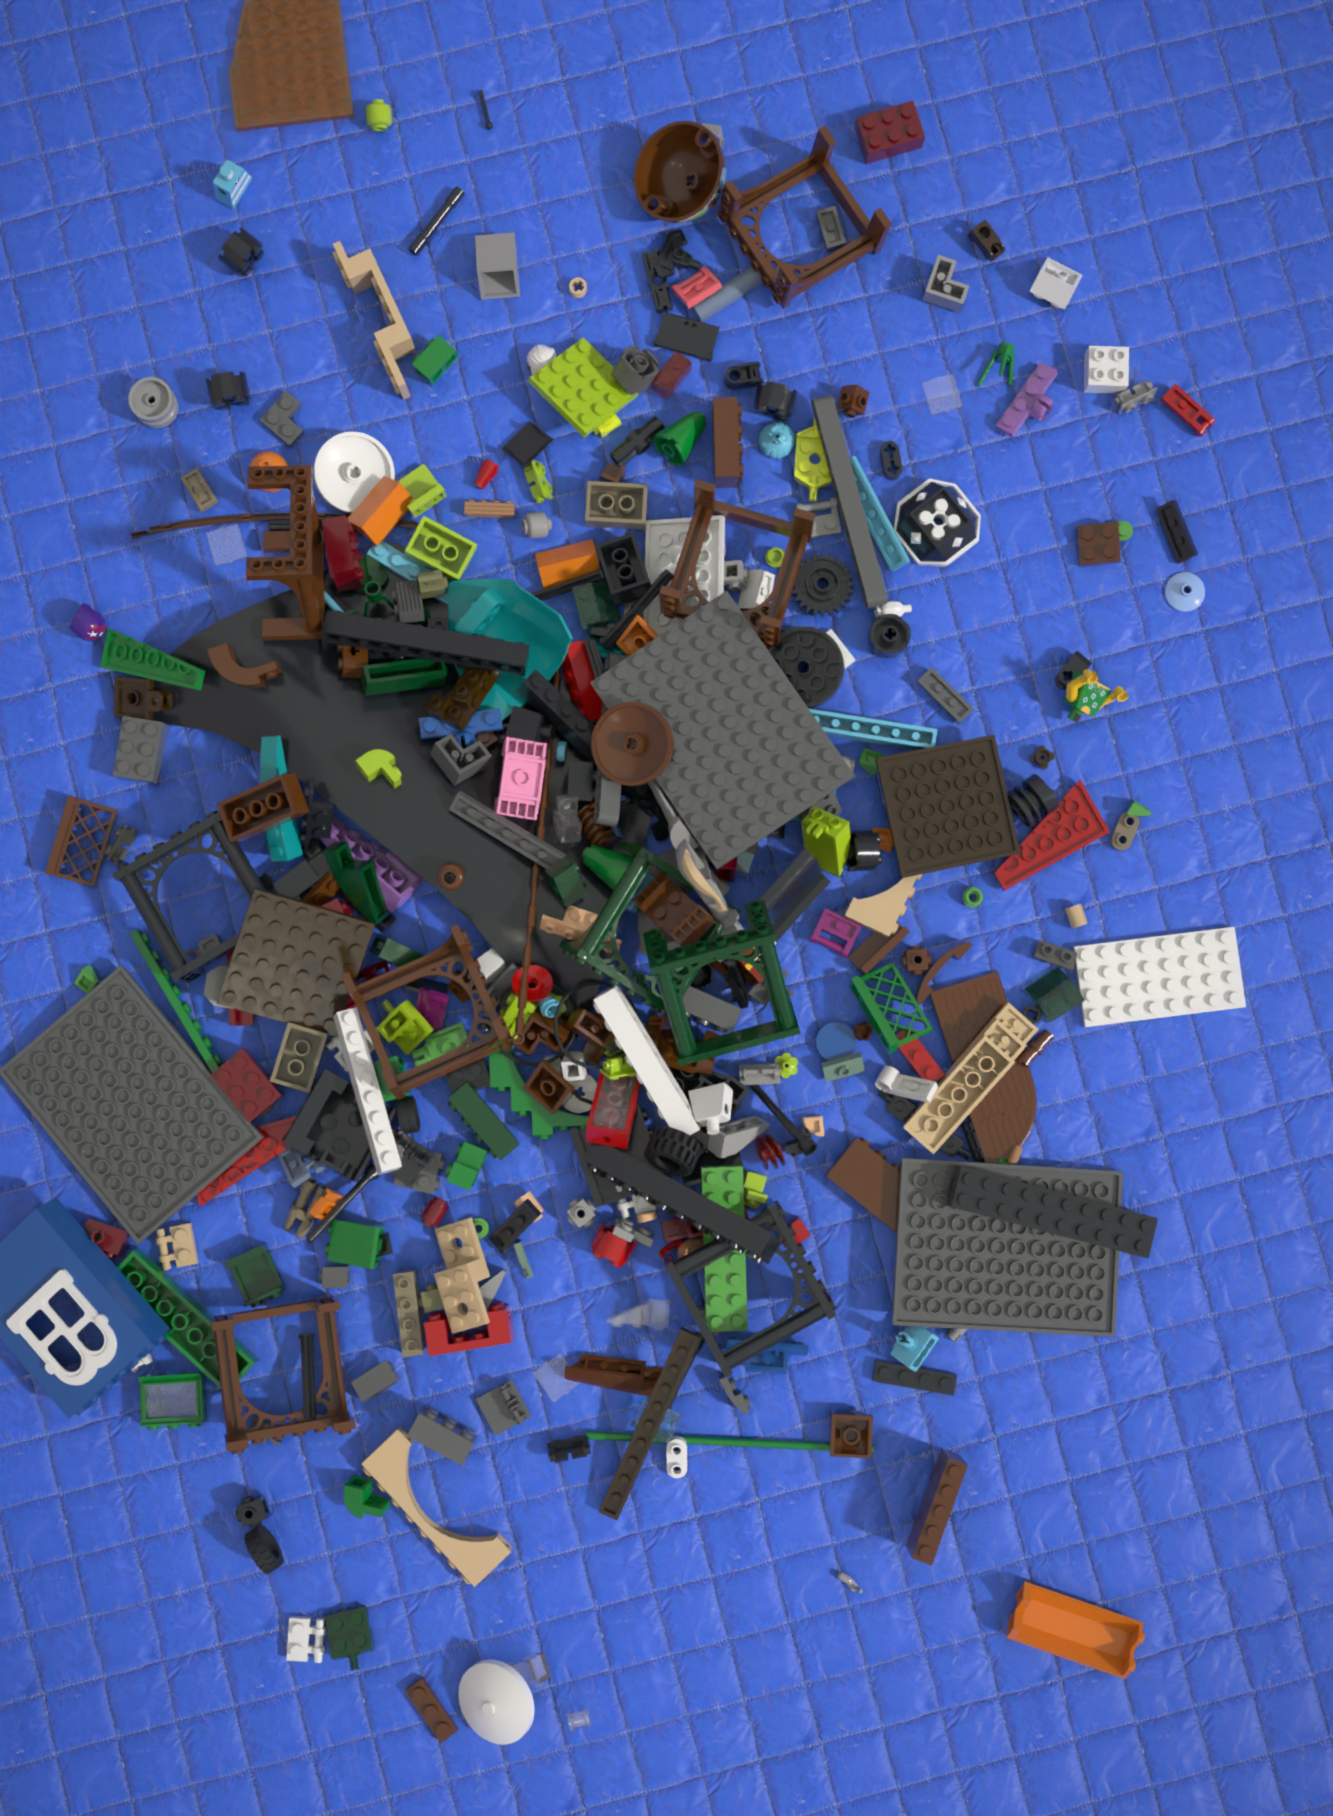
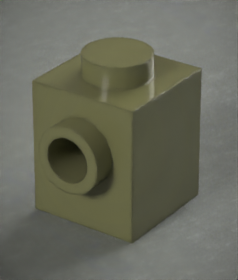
(430, 1299)

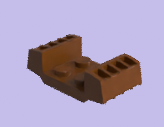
(673, 910)
(665, 1044)

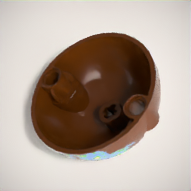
(680, 172)

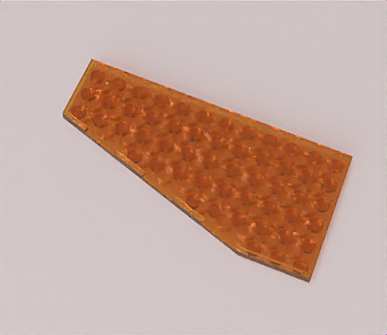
(290, 64)

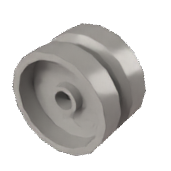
(153, 402)

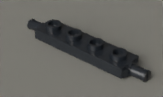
(903, 1110)

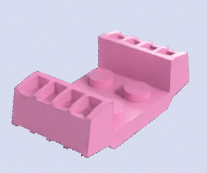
(521, 778)

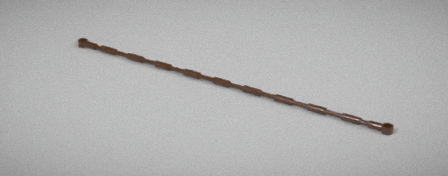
(534, 884)

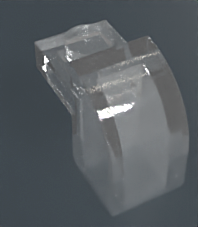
(565, 819)

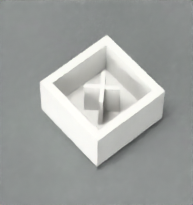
(1106, 369)

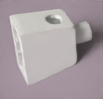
(712, 1106)

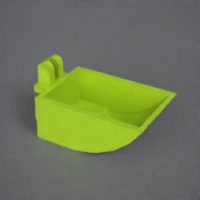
(827, 839)

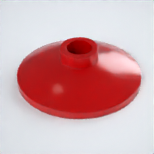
(539, 978)

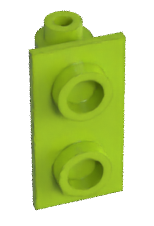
(536, 473)
(615, 1068)

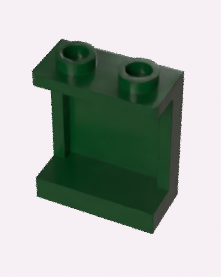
(256, 1275)

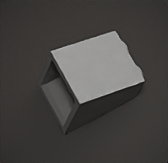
(497, 266)

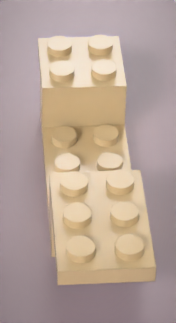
(393, 341)

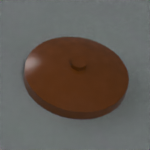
(632, 743)

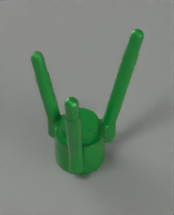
(1004, 355)

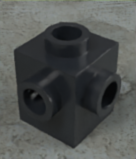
(252, 1510)

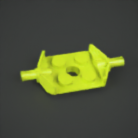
(805, 473)

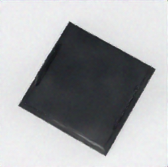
(527, 444)

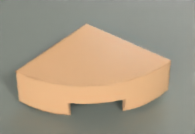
(814, 1124)

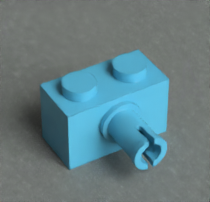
(913, 1346)

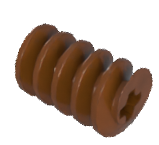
(595, 832)

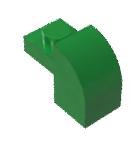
(361, 1501)

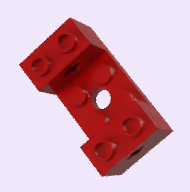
(440, 1339)

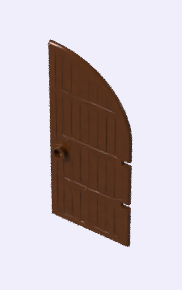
(1010, 1106)

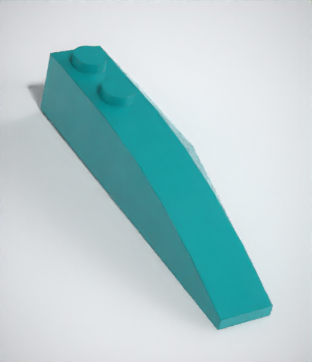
(284, 840)

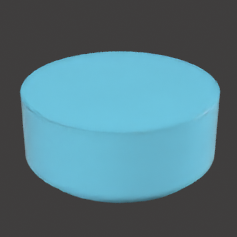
(561, 751)

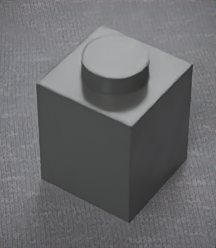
(335, 1276)

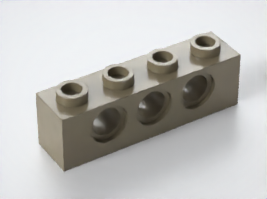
(409, 1313)

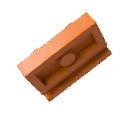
(324, 1205)

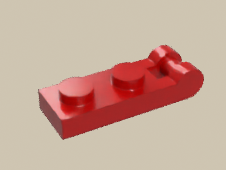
(1187, 410)

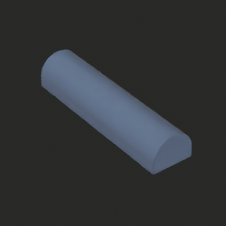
(728, 294)

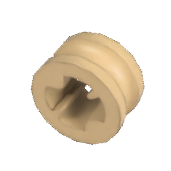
(577, 281)

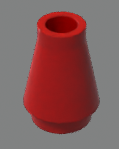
(486, 473)

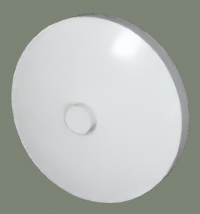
(350, 468)
(496, 1702)

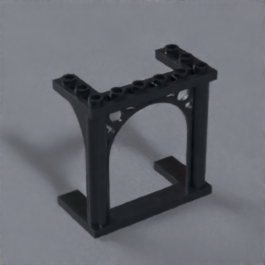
(133, 877)
(820, 1307)

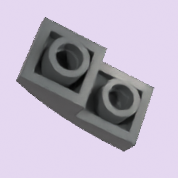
(740, 1401)

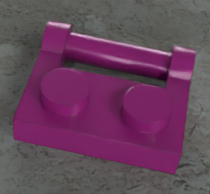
(838, 926)

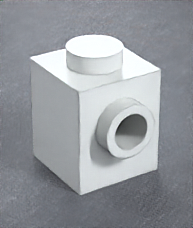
(491, 965)

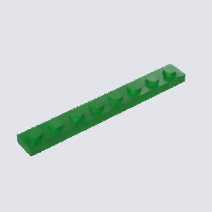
(173, 994)

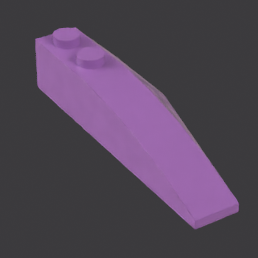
(394, 876)

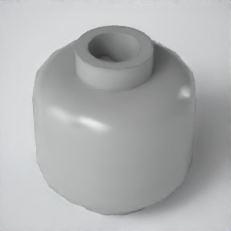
(536, 525)

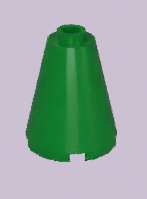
(680, 437)
(606, 864)

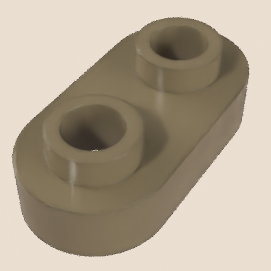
(1124, 830)

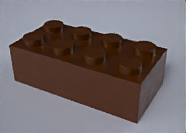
(726, 439)
(262, 807)

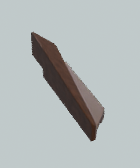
(614, 1374)

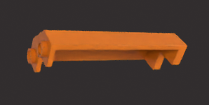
(1075, 1630)

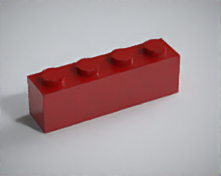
(578, 677)

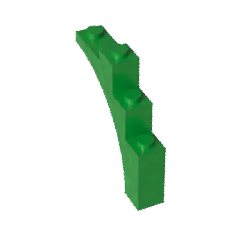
(506, 1074)

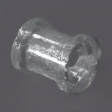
(579, 1719)

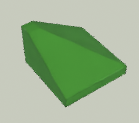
(868, 762)
(1138, 809)
(87, 979)

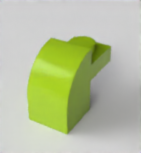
(378, 762)
(753, 1188)

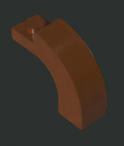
(227, 665)

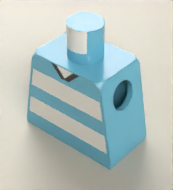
(232, 181)

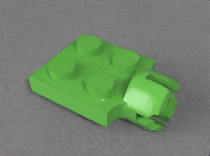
(440, 1043)

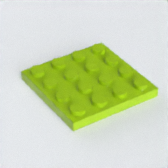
(581, 387)

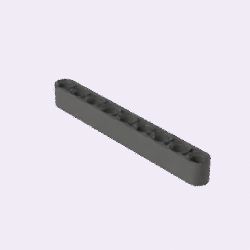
(607, 791)

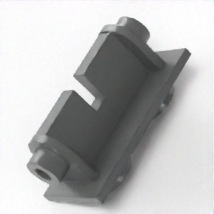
(123, 836)
(1055, 955)

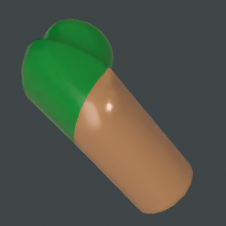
(1013, 1157)

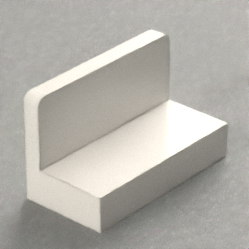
(757, 589)

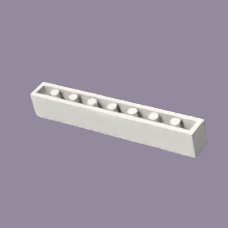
(646, 1060)
(367, 1091)

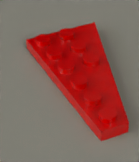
(1055, 837)
(257, 1156)

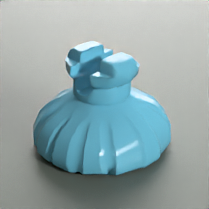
(773, 446)

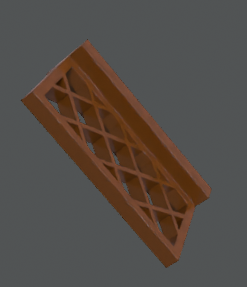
(63, 836)

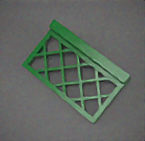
(877, 1018)

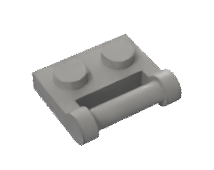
(824, 524)

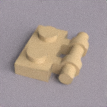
(183, 1245)

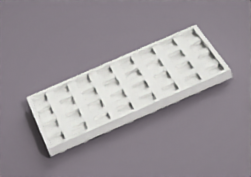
(1159, 977)

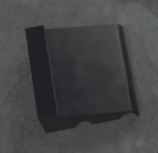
(794, 892)
(332, 1128)

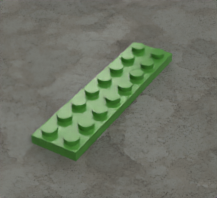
(725, 1277)

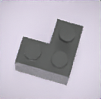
(459, 762)

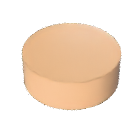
(647, 1216)

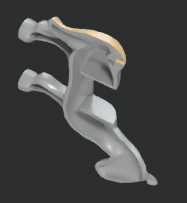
(693, 862)

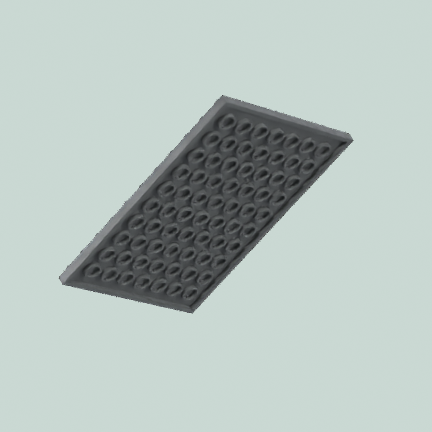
(740, 731)
(130, 1104)
(995, 1273)

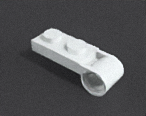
(905, 1086)

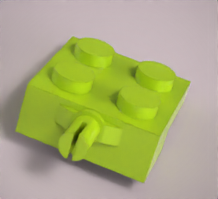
(404, 1026)

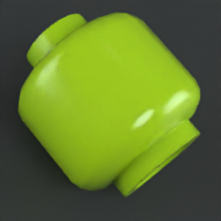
(378, 115)

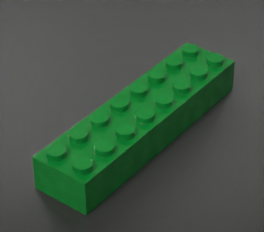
(185, 1317)

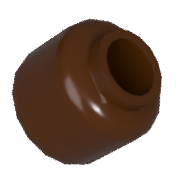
(454, 882)

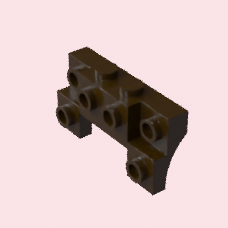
(464, 697)

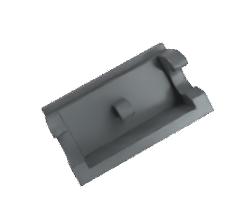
(376, 1381)

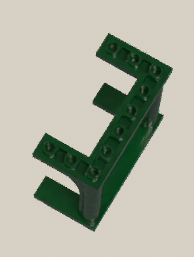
(588, 945)
(696, 955)

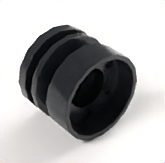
(1031, 800)

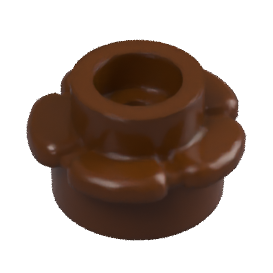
(862, 1031)

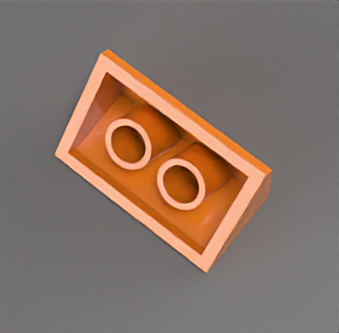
(381, 510)
(567, 562)
(636, 636)

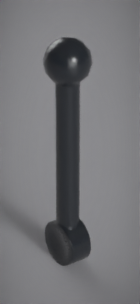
(488, 125)

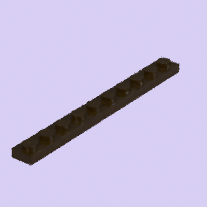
(649, 1423)

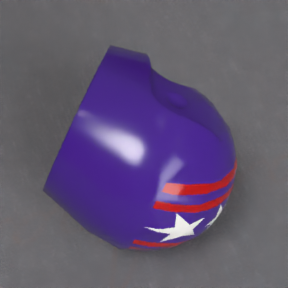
(88, 623)

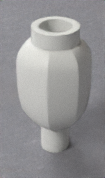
(892, 607)

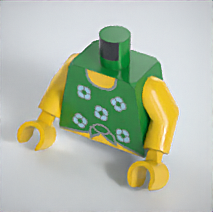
(1088, 695)

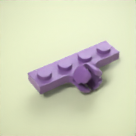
(1029, 401)

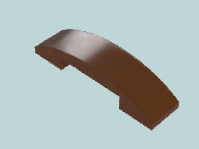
(923, 989)

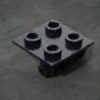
(412, 1157)

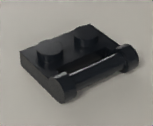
(736, 983)

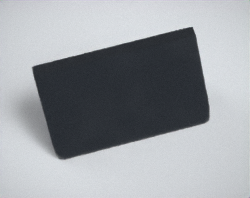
(428, 985)

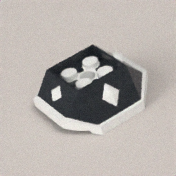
(935, 543)

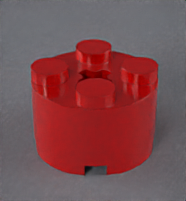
(612, 1247)

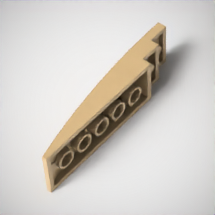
(971, 1077)

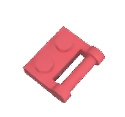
(697, 287)

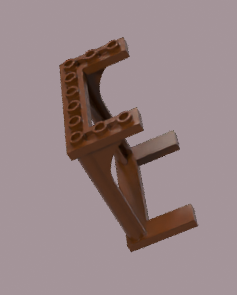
(785, 284)
(705, 505)
(305, 541)
(454, 950)
(337, 1415)

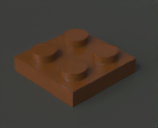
(1099, 544)

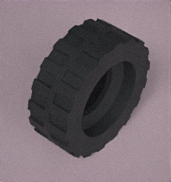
(264, 1549)

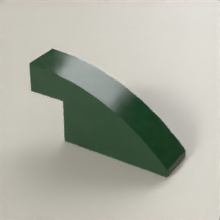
(357, 881)

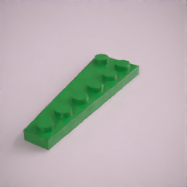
(142, 660)

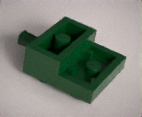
(350, 1635)

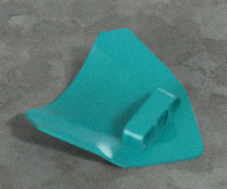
(510, 613)

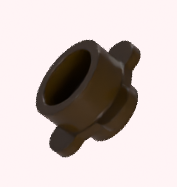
(1041, 751)

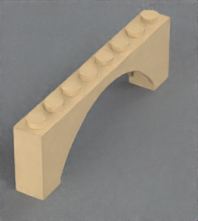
(882, 910)
(470, 1555)

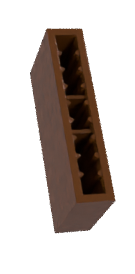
(868, 1180)
(936, 1506)

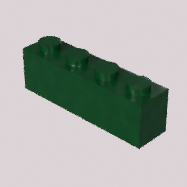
(402, 676)
(483, 1120)

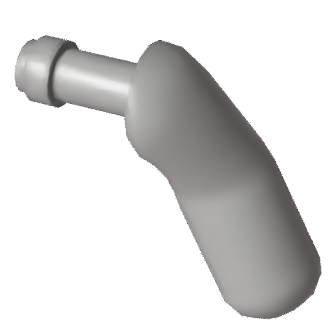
(849, 1581)

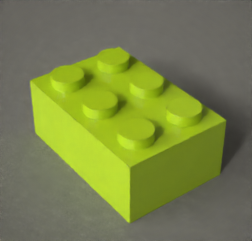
(440, 549)

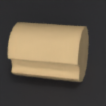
(1076, 916)

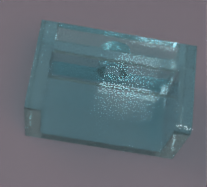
(668, 1423)

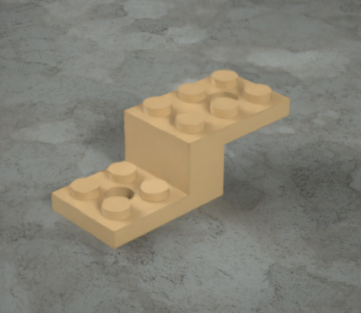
(460, 1279)

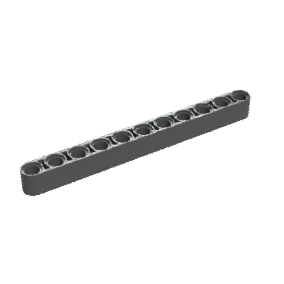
(849, 501)

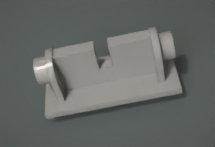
(1128, 402)
(759, 1074)

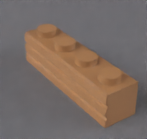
(489, 509)

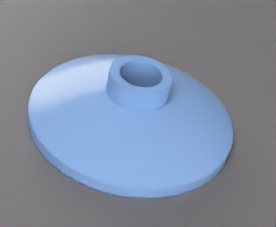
(1178, 598)

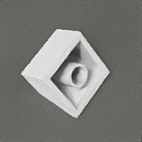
(1055, 283)

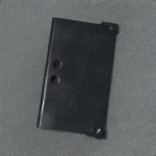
(689, 338)

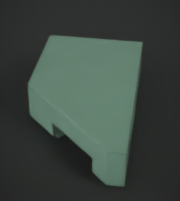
(523, 1259)

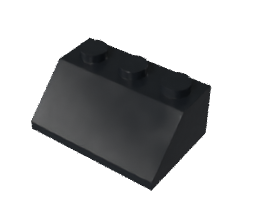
(709, 1159)

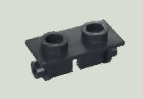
(559, 1449)

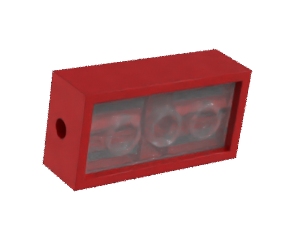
(613, 1111)

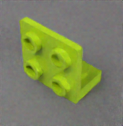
(423, 489)

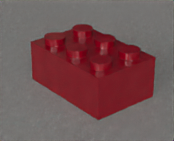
(889, 132)
(343, 553)
(247, 1085)

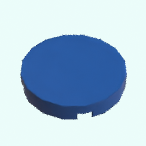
(835, 1041)

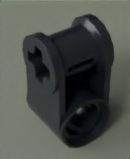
(747, 373)
(1076, 663)

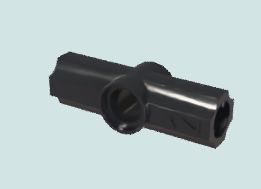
(636, 442)

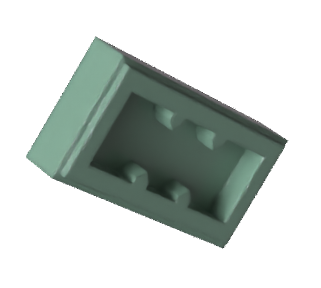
(842, 1067)

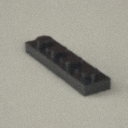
(922, 1379)

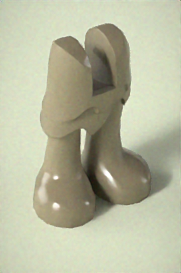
(299, 1210)

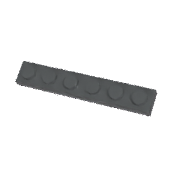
(505, 830)

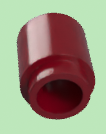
(434, 1212)

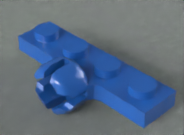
(480, 722)

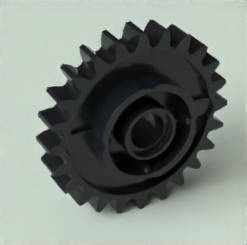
(825, 599)

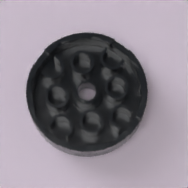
(824, 661)

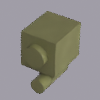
(432, 584)

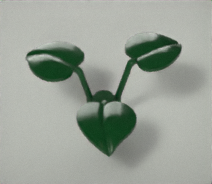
(375, 578)

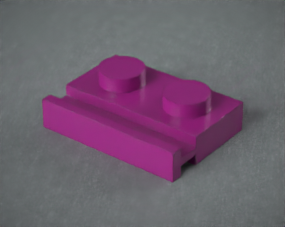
(433, 1007)

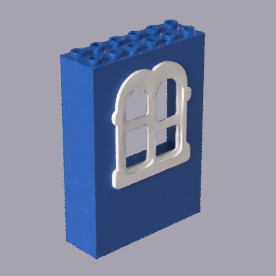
(55, 1253)

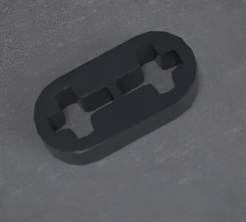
(886, 461)

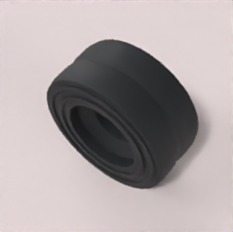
(408, 1115)

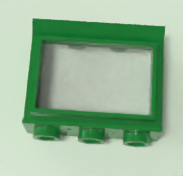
(172, 1399)

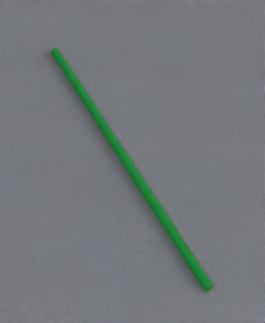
(721, 1441)

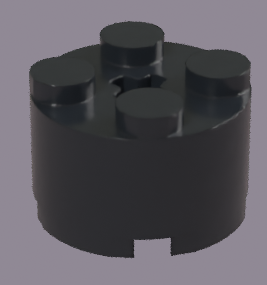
(241, 251)
(228, 390)
(775, 400)
(897, 628)
(863, 851)

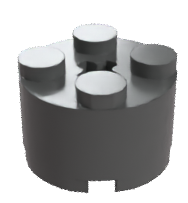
(635, 370)

